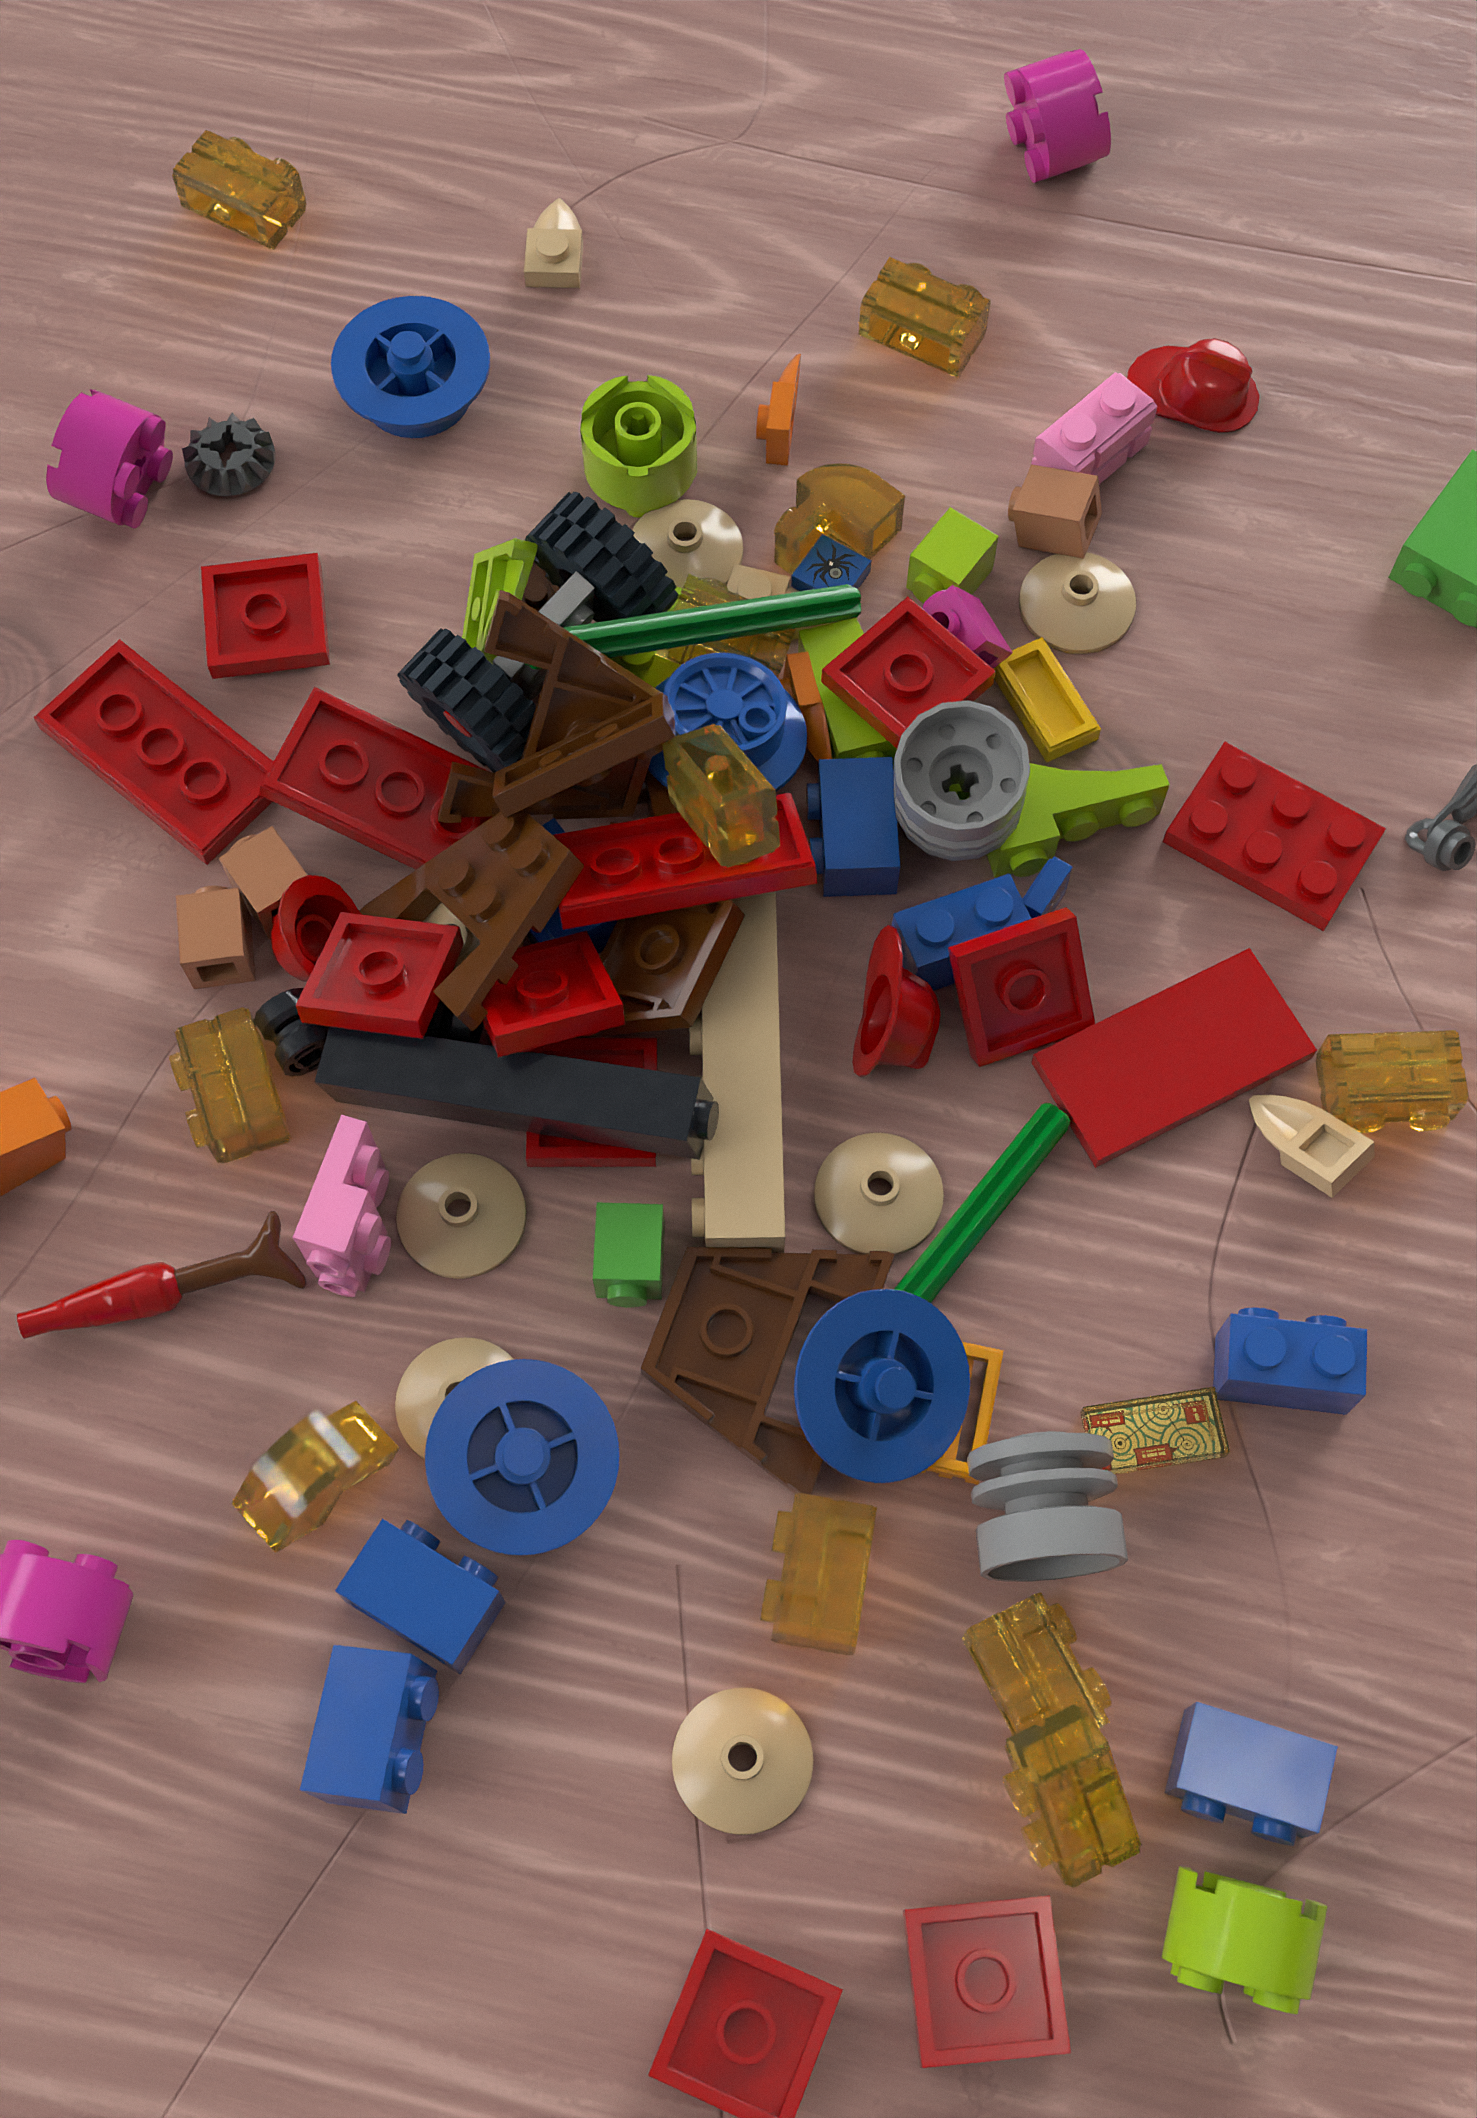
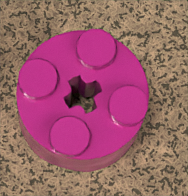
(1057, 114)
(108, 458)
(59, 1613)

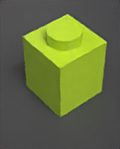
(951, 554)

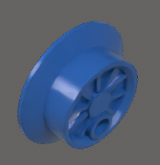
(411, 365)
(748, 706)
(882, 1385)
(522, 1457)

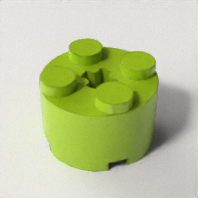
(639, 443)
(1245, 1938)

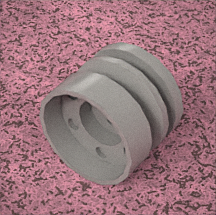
(969, 748)
(1045, 1494)

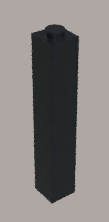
(520, 1091)

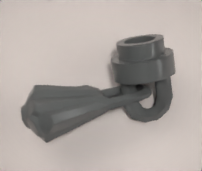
(1449, 841)

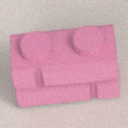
(1099, 430)

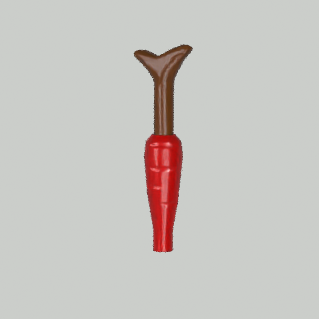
(160, 1287)

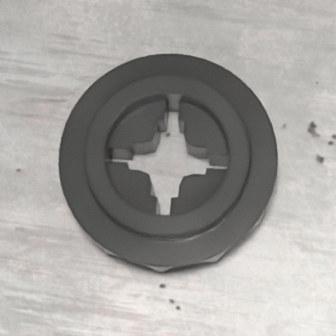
(247, 465)

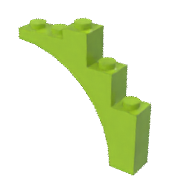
(1056, 800)

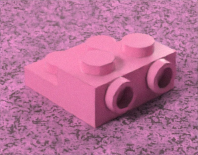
(340, 1222)

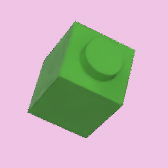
(628, 1253)

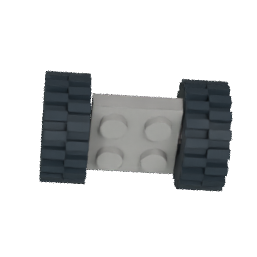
(600, 578)

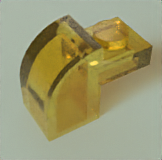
(843, 505)
(308, 1471)

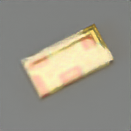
(1160, 1429)

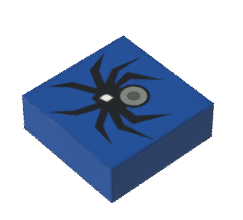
(829, 566)
(1048, 888)

